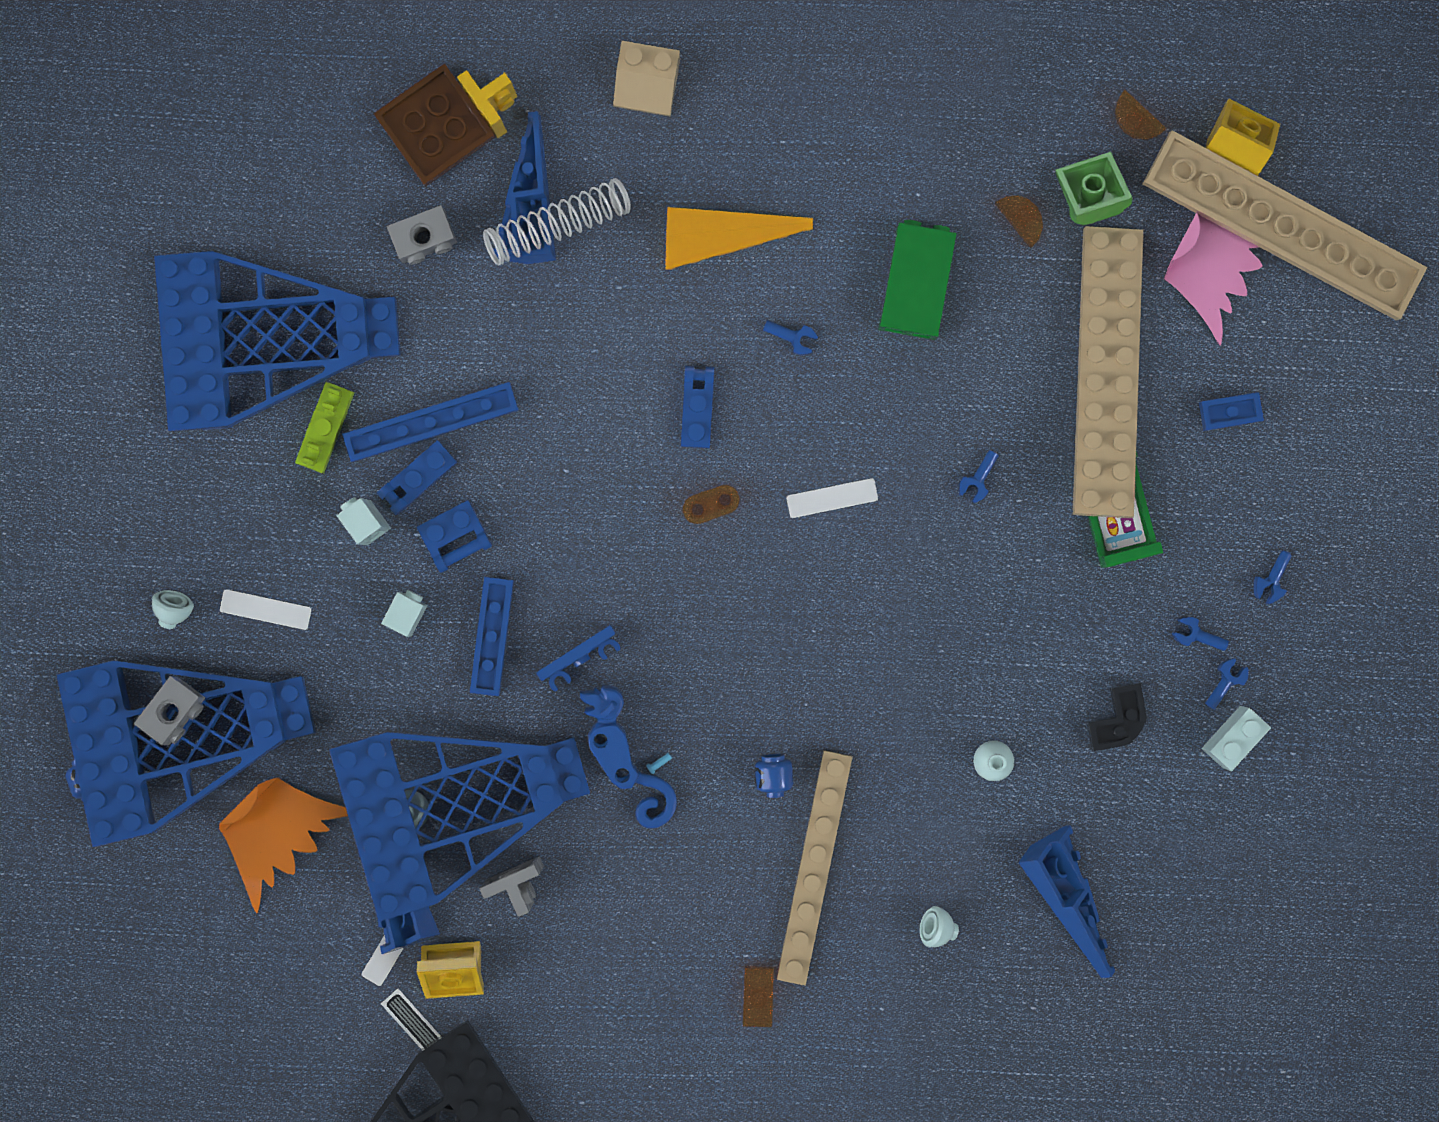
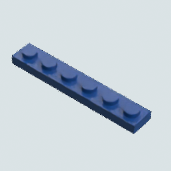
(430, 422)

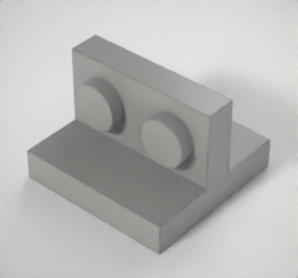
(513, 881)

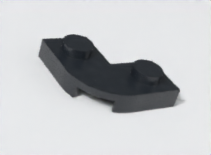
(1128, 719)

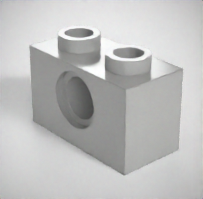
(405, 235)
(154, 718)

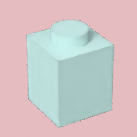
(405, 613)

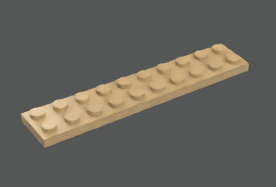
(1284, 225)
(1108, 372)

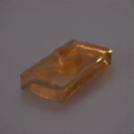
(758, 996)

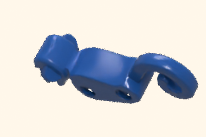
(616, 754)

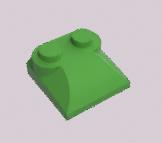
(1094, 189)

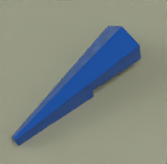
(528, 193)
(1056, 875)
(408, 930)

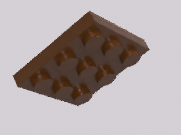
(434, 125)

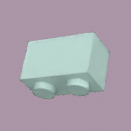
(362, 520)
(1236, 738)

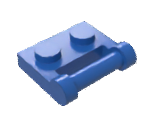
(450, 527)

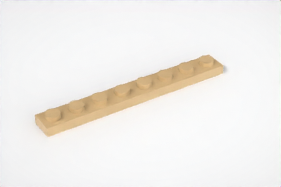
(814, 867)

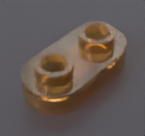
(711, 506)

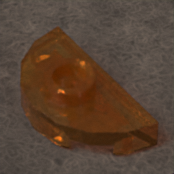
(1135, 119)
(1023, 217)

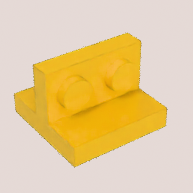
(491, 98)
(450, 970)

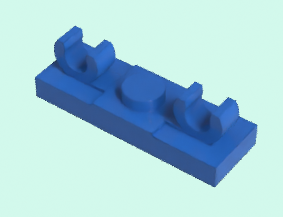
(578, 656)

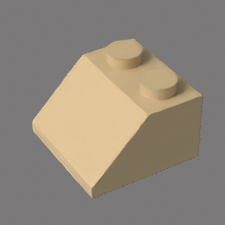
(646, 78)

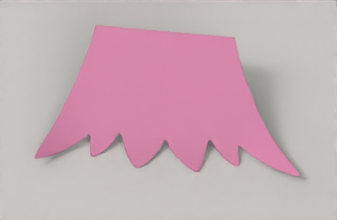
(1209, 267)

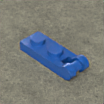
(697, 408)
(418, 477)

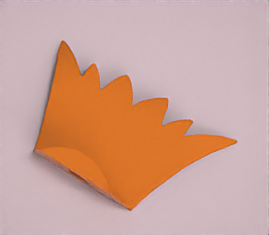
(270, 826)

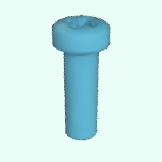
(658, 763)

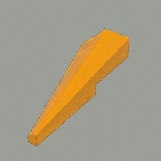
(709, 233)

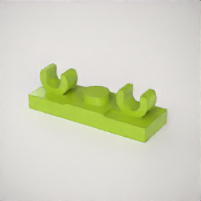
(324, 427)

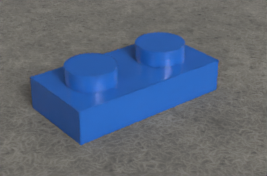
(1231, 411)

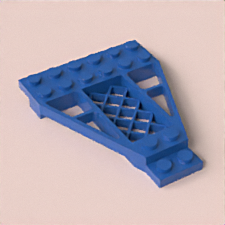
(196, 345)
(109, 752)
(386, 828)

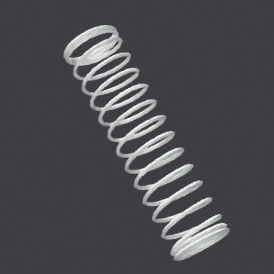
(497, 240)

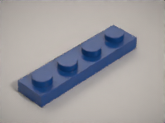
(491, 636)

